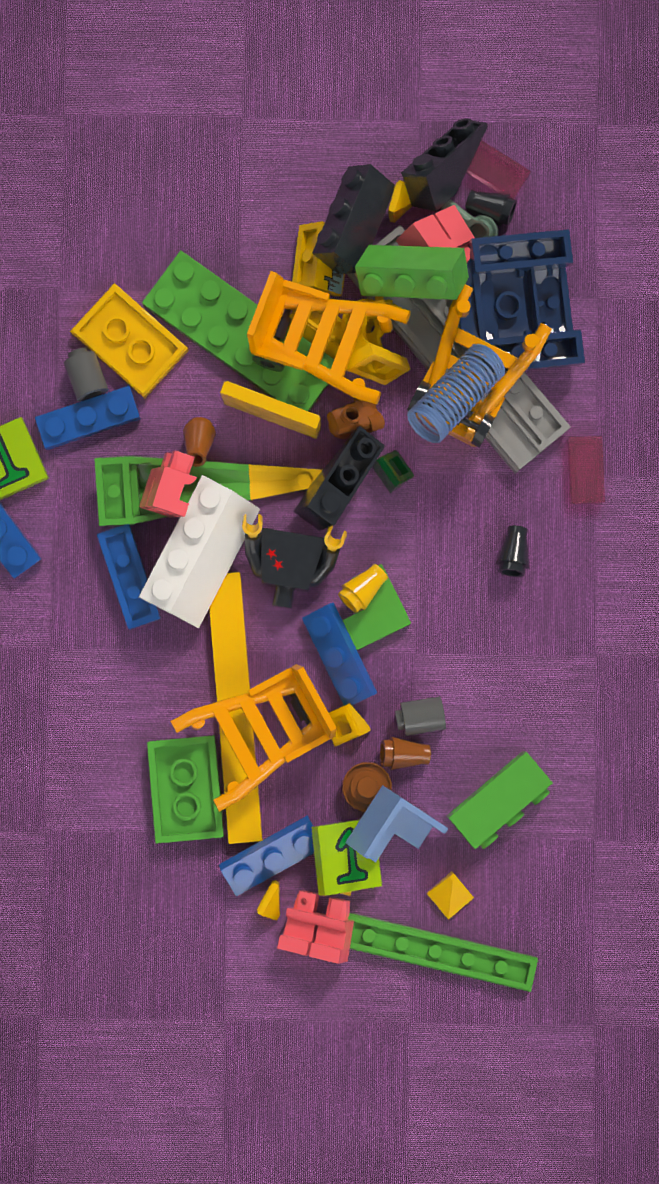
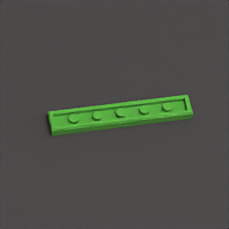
(443, 952)

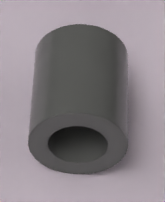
(85, 374)
(421, 716)

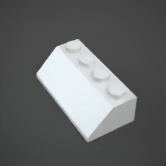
(199, 552)

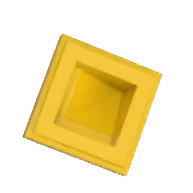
(399, 203)
(348, 724)
(450, 895)
(270, 903)

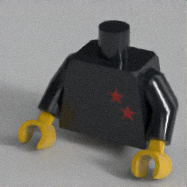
(289, 559)

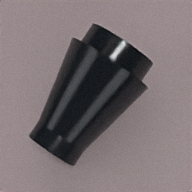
(494, 205)
(514, 553)

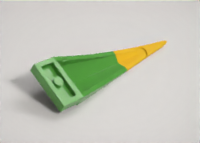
(124, 479)

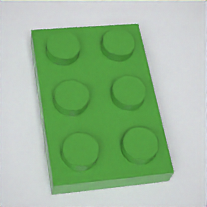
(183, 789)

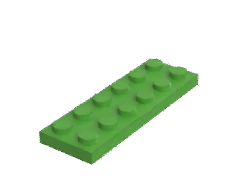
(218, 321)

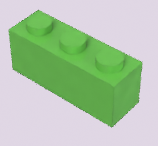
(412, 272)
(500, 800)

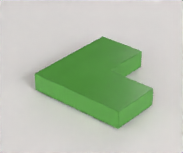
(380, 618)

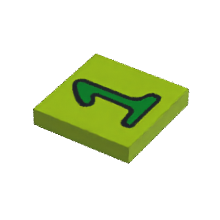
(19, 459)
(338, 865)

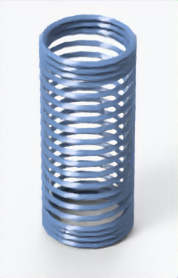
(434, 415)

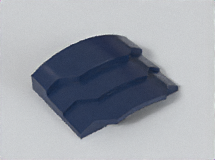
(516, 288)

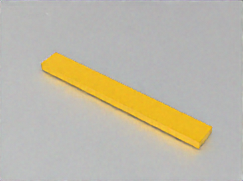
(231, 681)

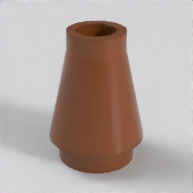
(198, 439)
(402, 753)

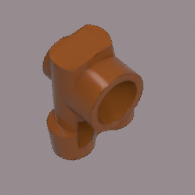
(358, 413)

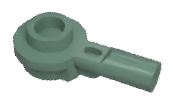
(479, 226)

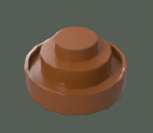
(363, 784)

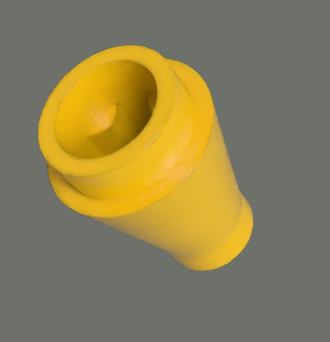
(361, 589)

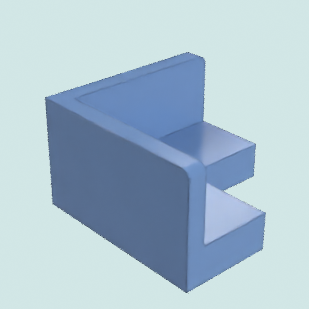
(389, 816)

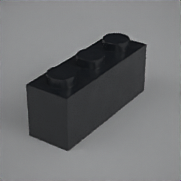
(353, 218)

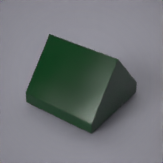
(392, 470)

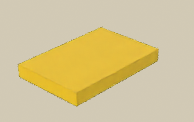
(129, 340)
(271, 409)

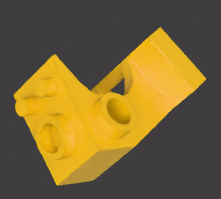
(369, 356)

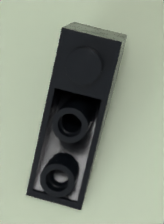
(441, 168)
(339, 480)

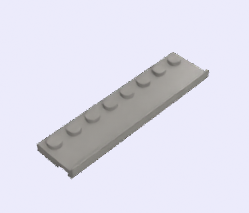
(526, 417)

